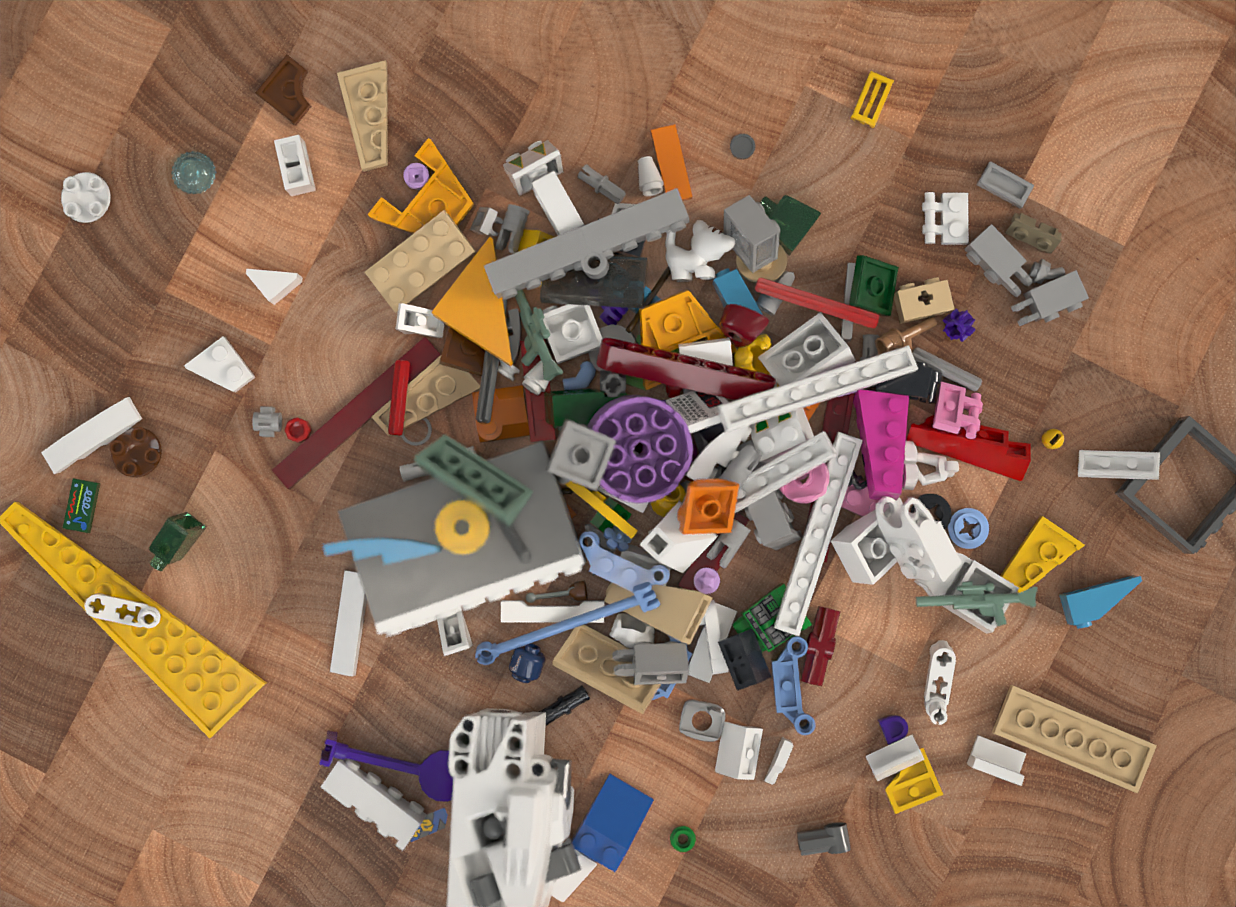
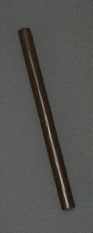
(649, 299)

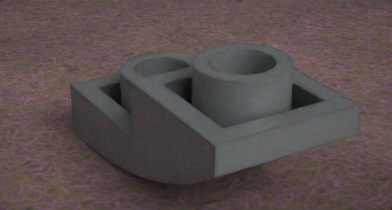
(514, 325)

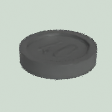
(742, 146)

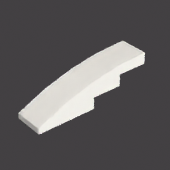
(91, 435)

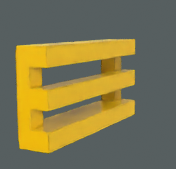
(864, 118)

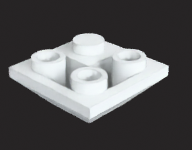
(671, 546)

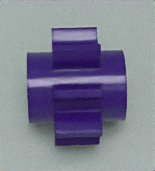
(959, 325)

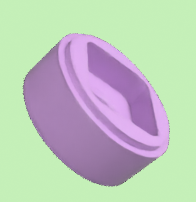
(416, 175)
(706, 580)

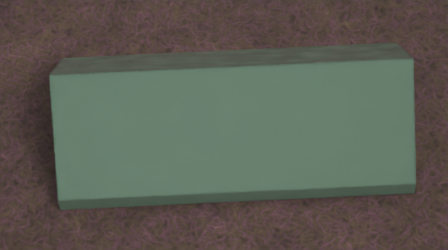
(474, 478)

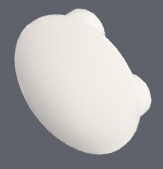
(85, 197)

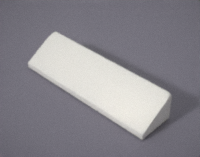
(349, 626)

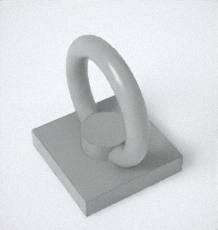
(580, 455)

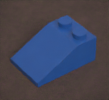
(612, 822)

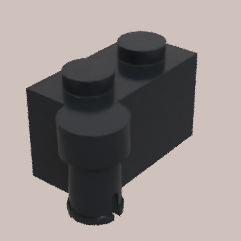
(915, 384)

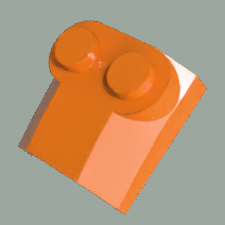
(507, 415)
(708, 507)

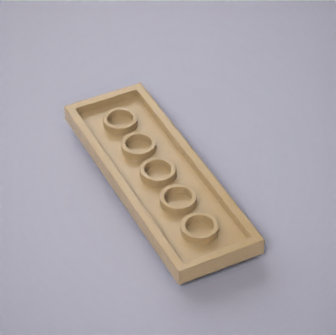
(1074, 739)

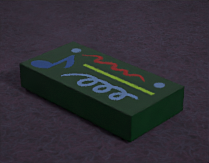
(81, 505)

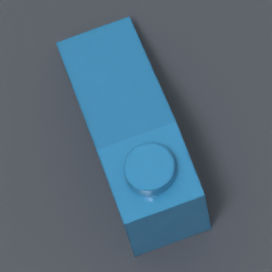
(1095, 601)

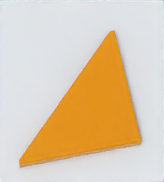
(475, 309)

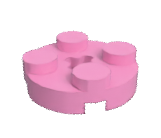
(811, 490)

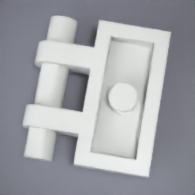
(953, 218)

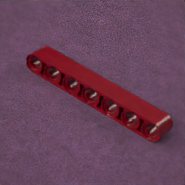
(681, 370)

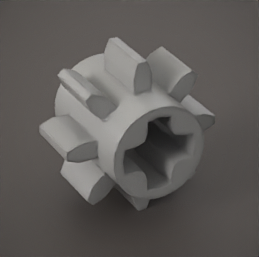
(267, 421)

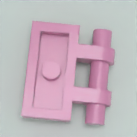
(949, 410)

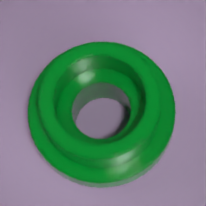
(685, 846)

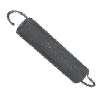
(514, 539)

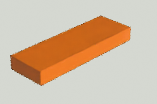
(671, 160)

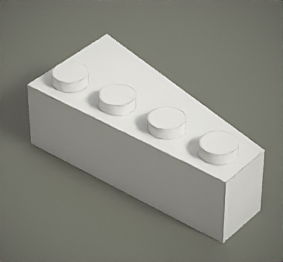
(374, 801)

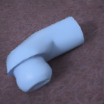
(582, 379)

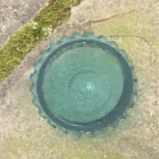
(193, 172)

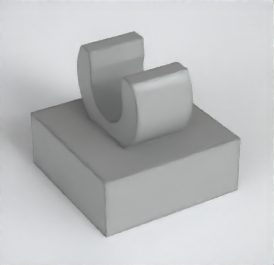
(484, 220)

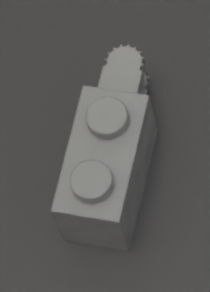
(998, 259)
(1053, 297)
(654, 663)

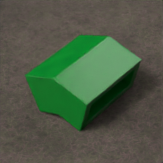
(602, 522)

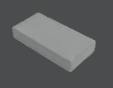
(1005, 185)

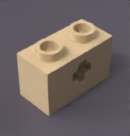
(934, 290)

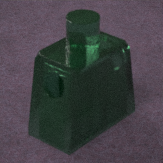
(792, 218)
(175, 539)

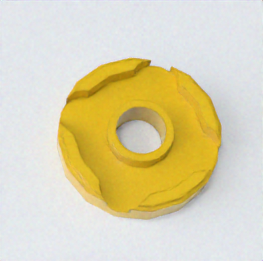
(446, 530)

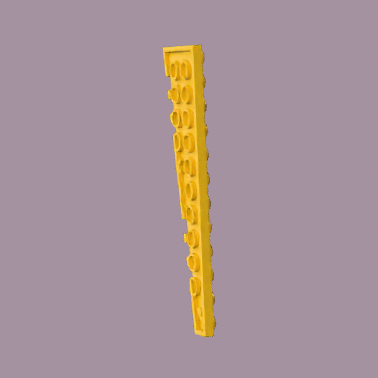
(176, 657)

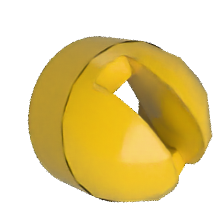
(1049, 435)

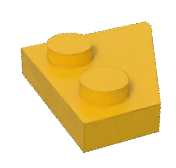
(913, 786)

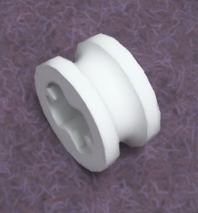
(507, 371)

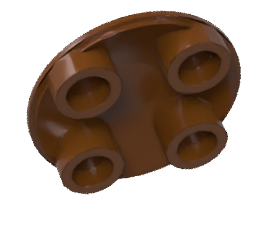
(136, 452)

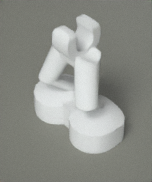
(912, 474)

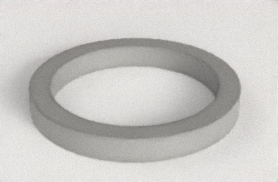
(424, 440)

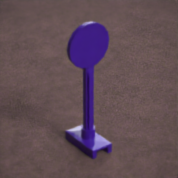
(433, 772)

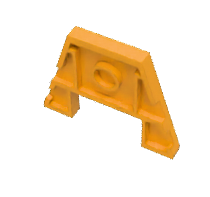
(438, 194)
(675, 322)

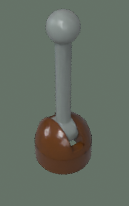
(576, 591)

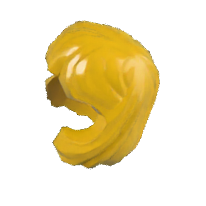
(748, 356)

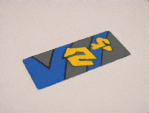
(432, 823)

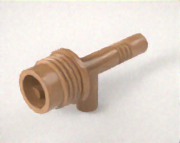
(895, 339)

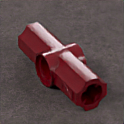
(820, 646)

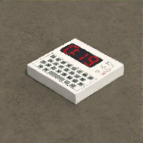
(697, 409)

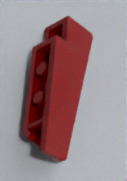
(988, 450)

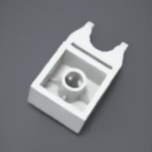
(917, 541)
(979, 575)

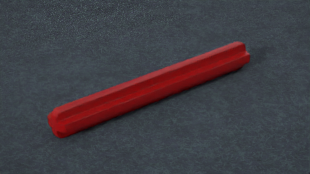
(817, 302)

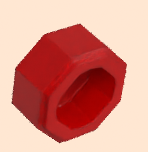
(297, 430)

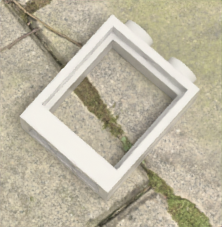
(556, 203)

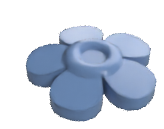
(617, 539)

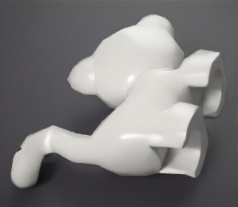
(706, 245)

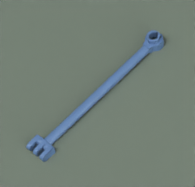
(642, 596)

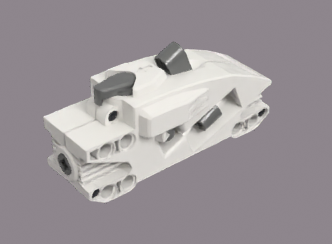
(504, 770)

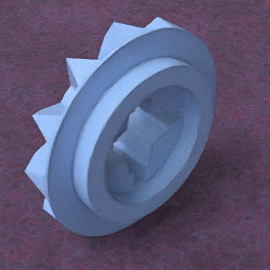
(979, 531)

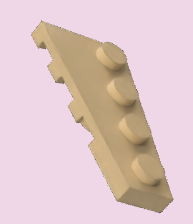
(366, 105)
(430, 392)

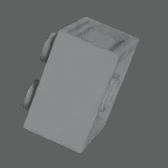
(753, 233)

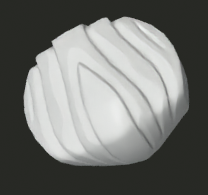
(631, 630)

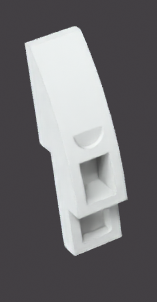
(718, 451)

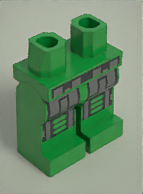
(762, 617)

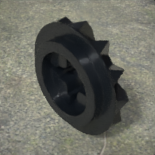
(942, 509)

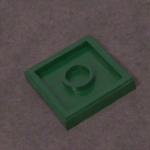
(873, 285)

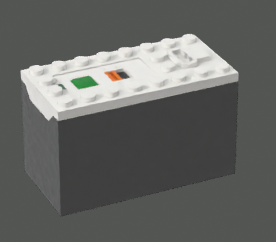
(440, 583)

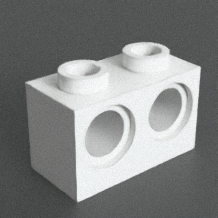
(294, 165)

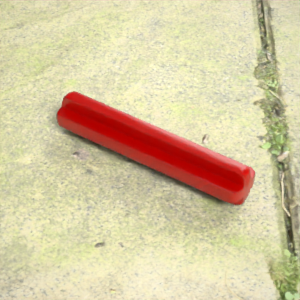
(398, 397)

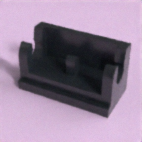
(744, 659)

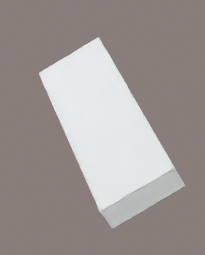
(1119, 464)
(700, 663)

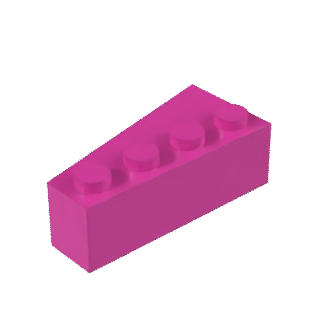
(883, 432)

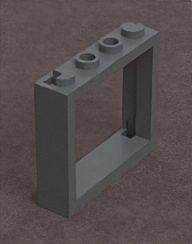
(1213, 521)

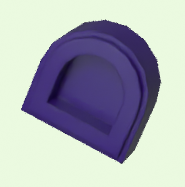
(893, 728)

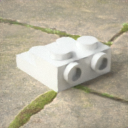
(571, 331)

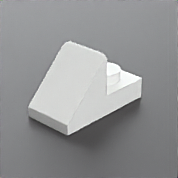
(418, 321)

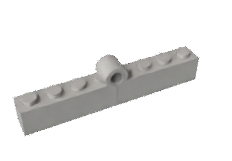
(588, 243)

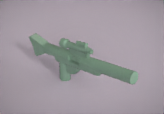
(534, 340)
(974, 598)

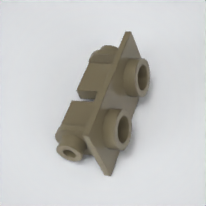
(1044, 237)

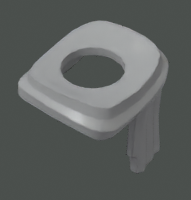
(717, 714)

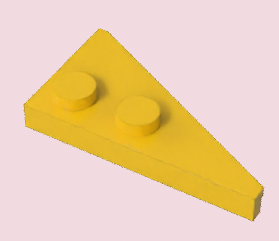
(596, 500)

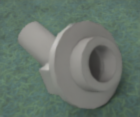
(1042, 271)

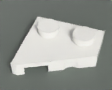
(222, 366)

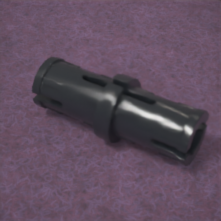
(565, 704)

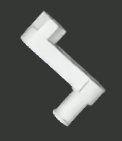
(112, 603)
(713, 636)
(934, 702)

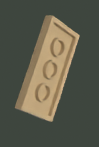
(420, 261)
(590, 659)

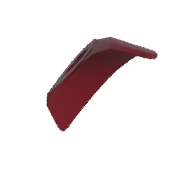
(743, 323)

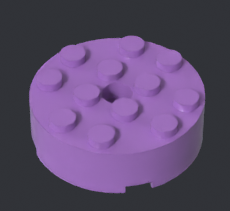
(664, 453)

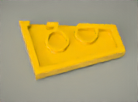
(1039, 553)

